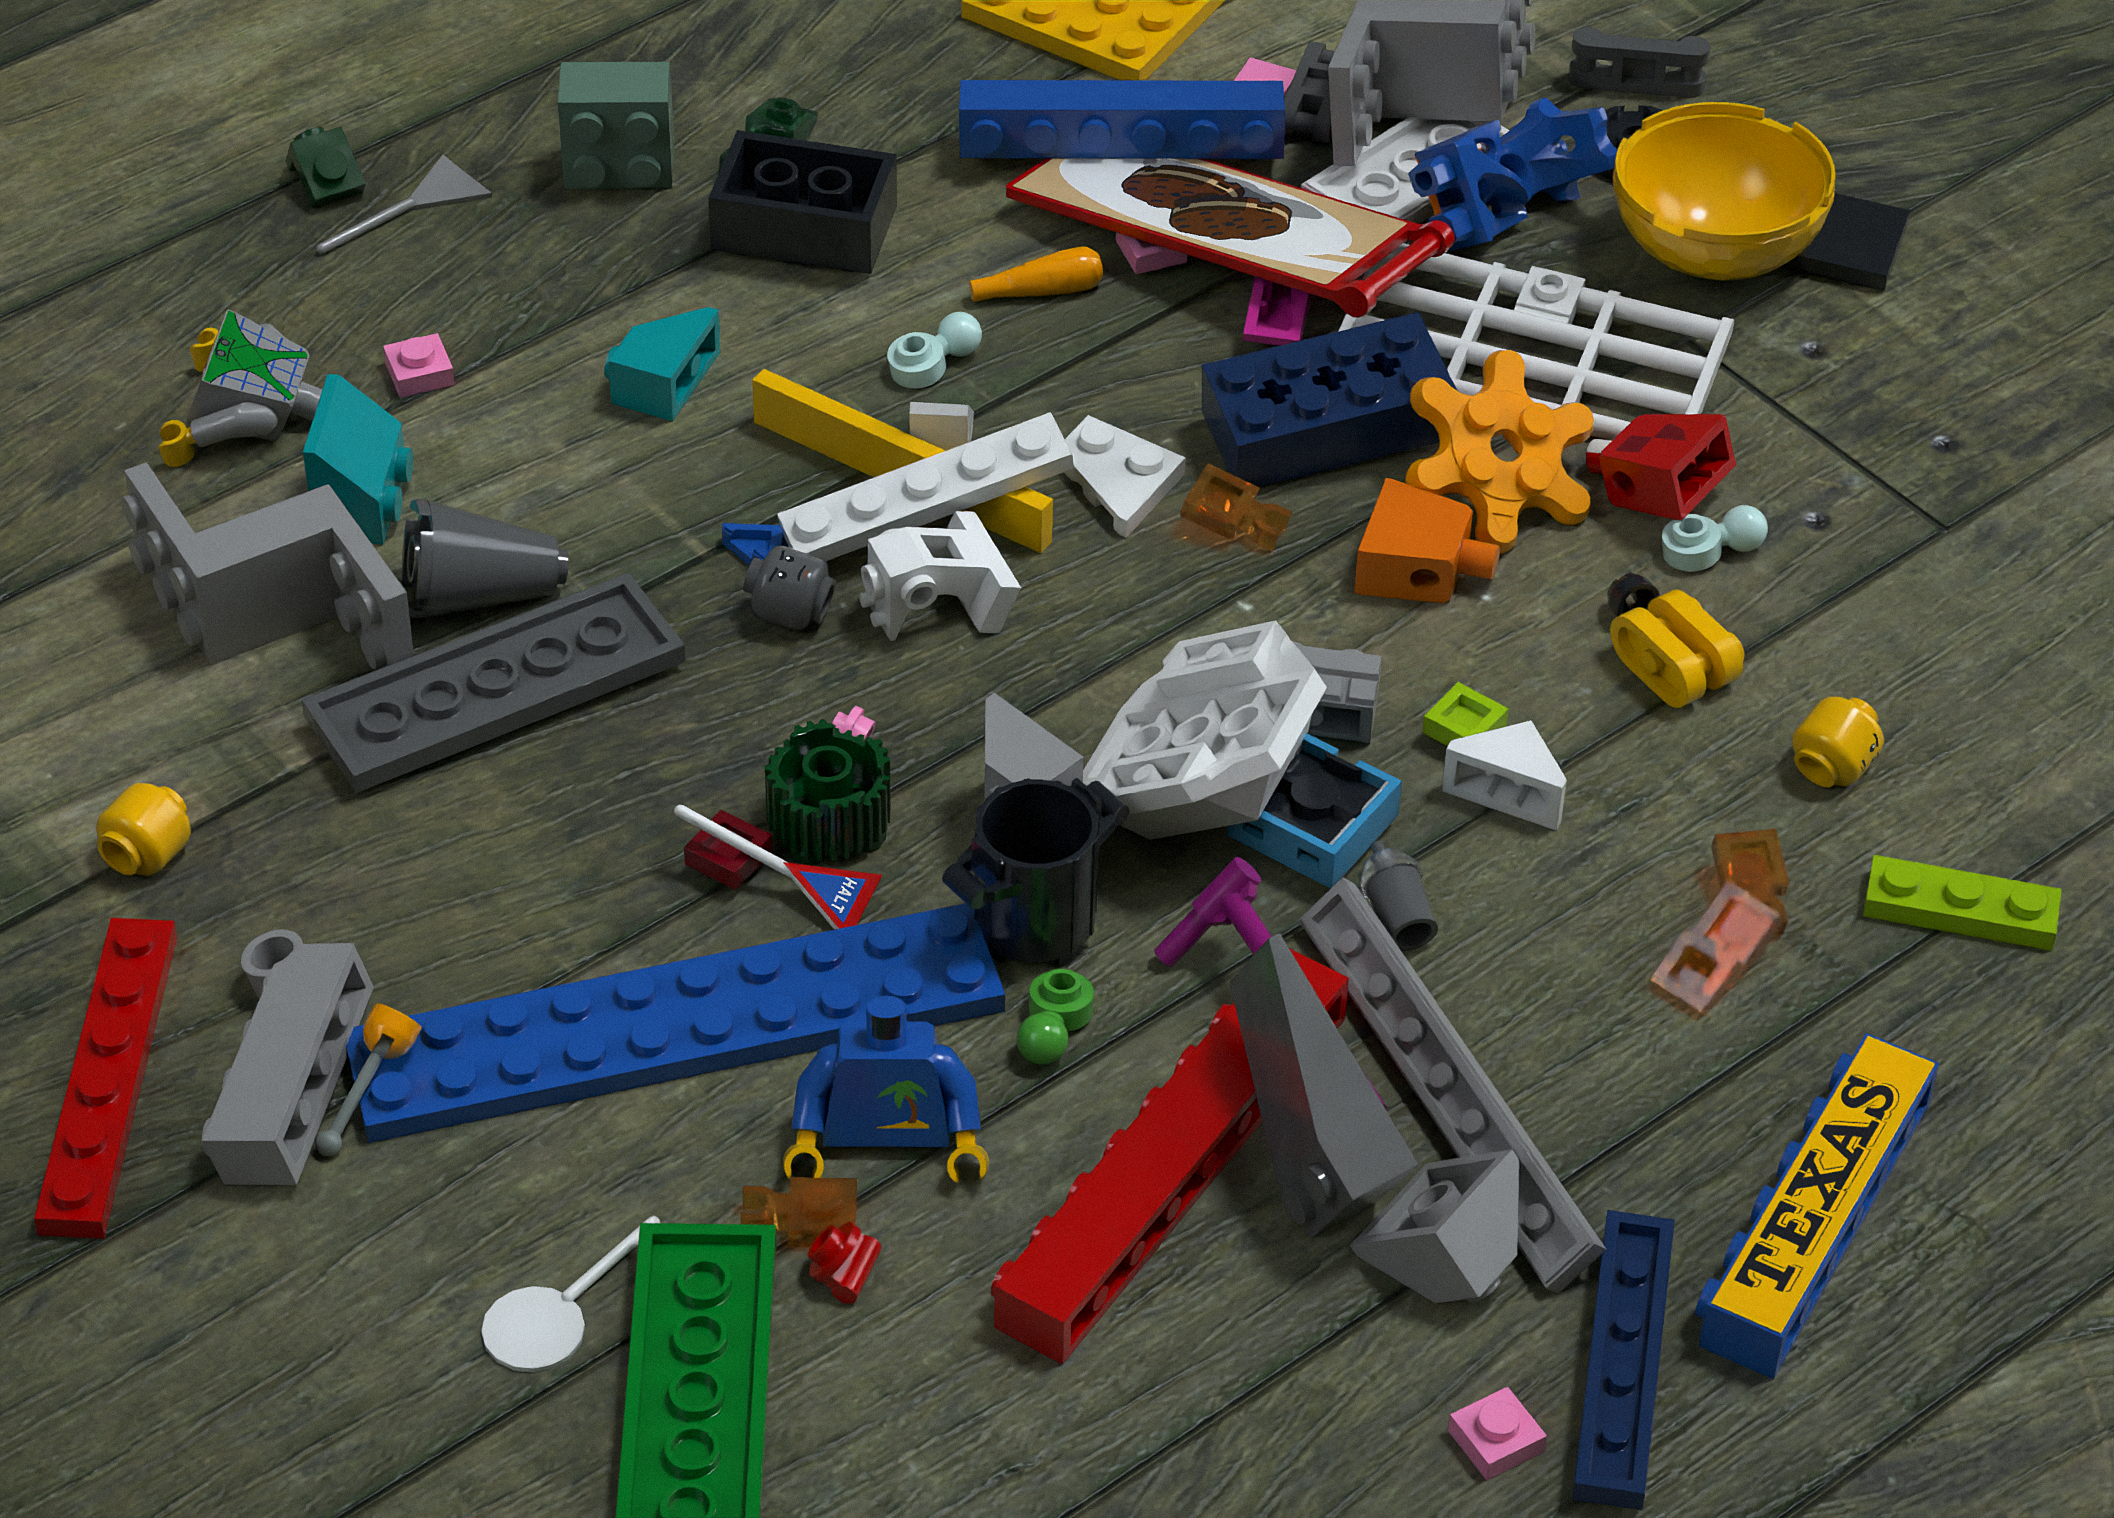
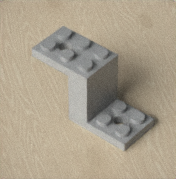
(1425, 64)
(267, 573)

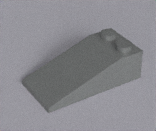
(1318, 1110)

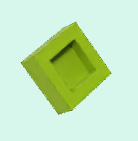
(1463, 714)

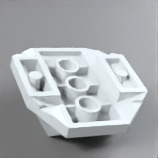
(1209, 732)

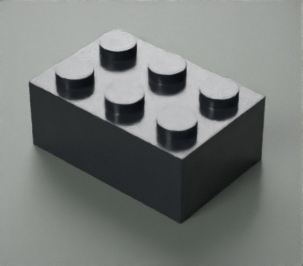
(803, 202)

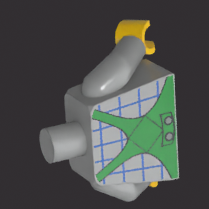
(244, 390)

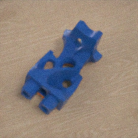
(1510, 169)

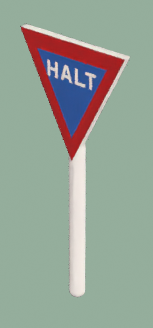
(834, 892)

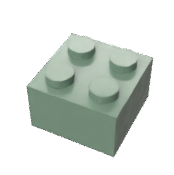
(616, 125)

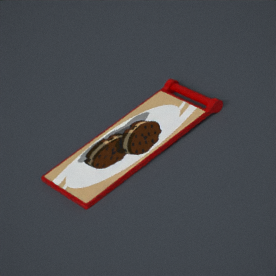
(1238, 222)

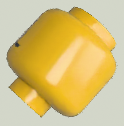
(1837, 741)
(142, 829)

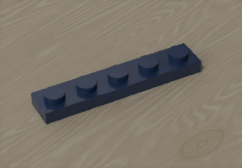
(1624, 1361)

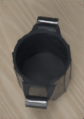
(1037, 867)

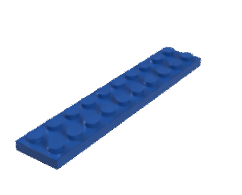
(674, 1020)

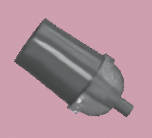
(1398, 896)

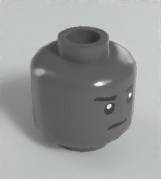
(789, 588)

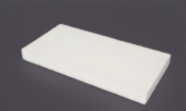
(1382, 170)

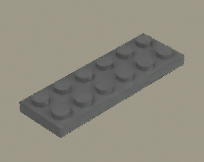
(492, 682)

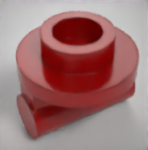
(843, 1260)

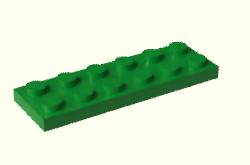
(698, 1372)

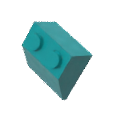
(359, 455)

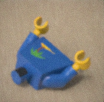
(886, 1089)

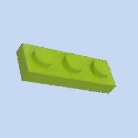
(1962, 902)

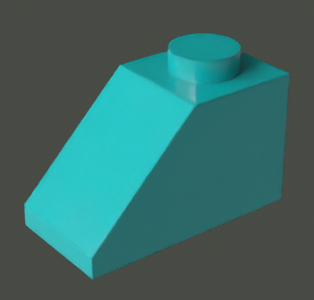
(663, 362)

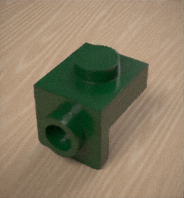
(325, 165)

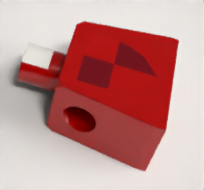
(1664, 462)

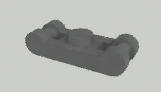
(1638, 64)
(1310, 93)

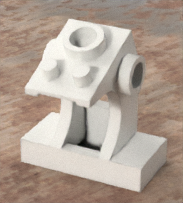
(918, 564)

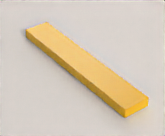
(881, 448)

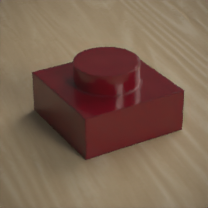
(722, 860)

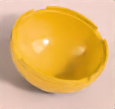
(1722, 189)

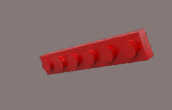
(106, 1079)

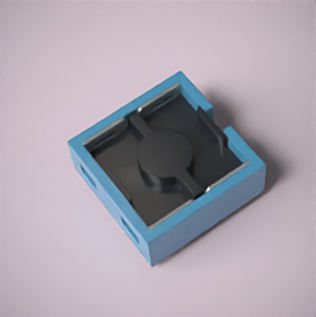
(1322, 813)

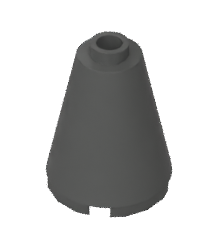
(475, 561)

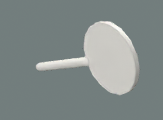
(543, 1327)

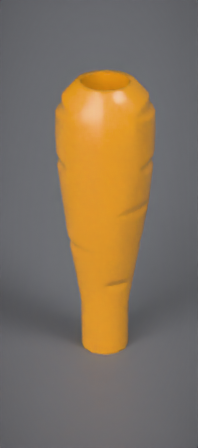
(1052, 274)

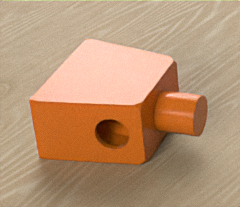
(1419, 546)

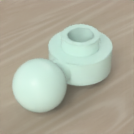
(920, 357)
(1698, 540)

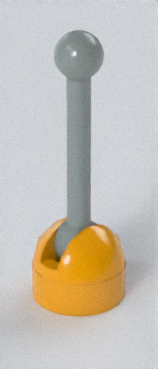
(387, 1036)

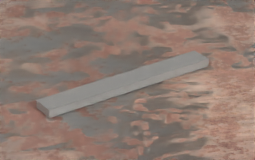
(1448, 1078)

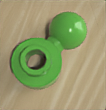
(1057, 1004)

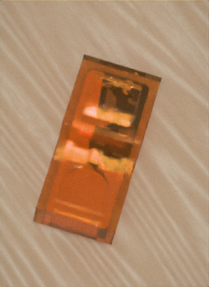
(1719, 950)

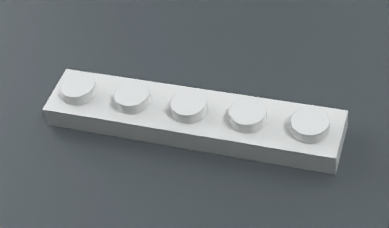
(928, 489)

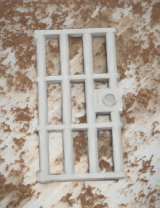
(1546, 313)

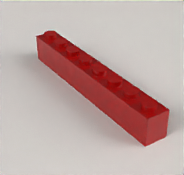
(1140, 1186)

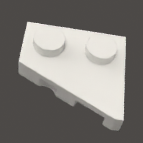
(1121, 471)

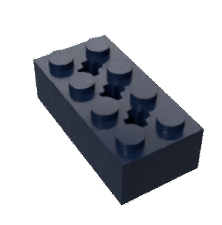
(1321, 401)

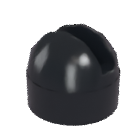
(1638, 586)

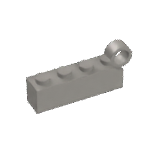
(286, 1058)

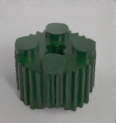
(828, 793)

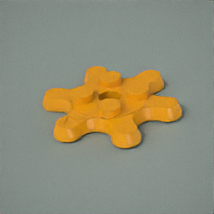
(1470, 467)

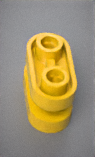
(1677, 648)

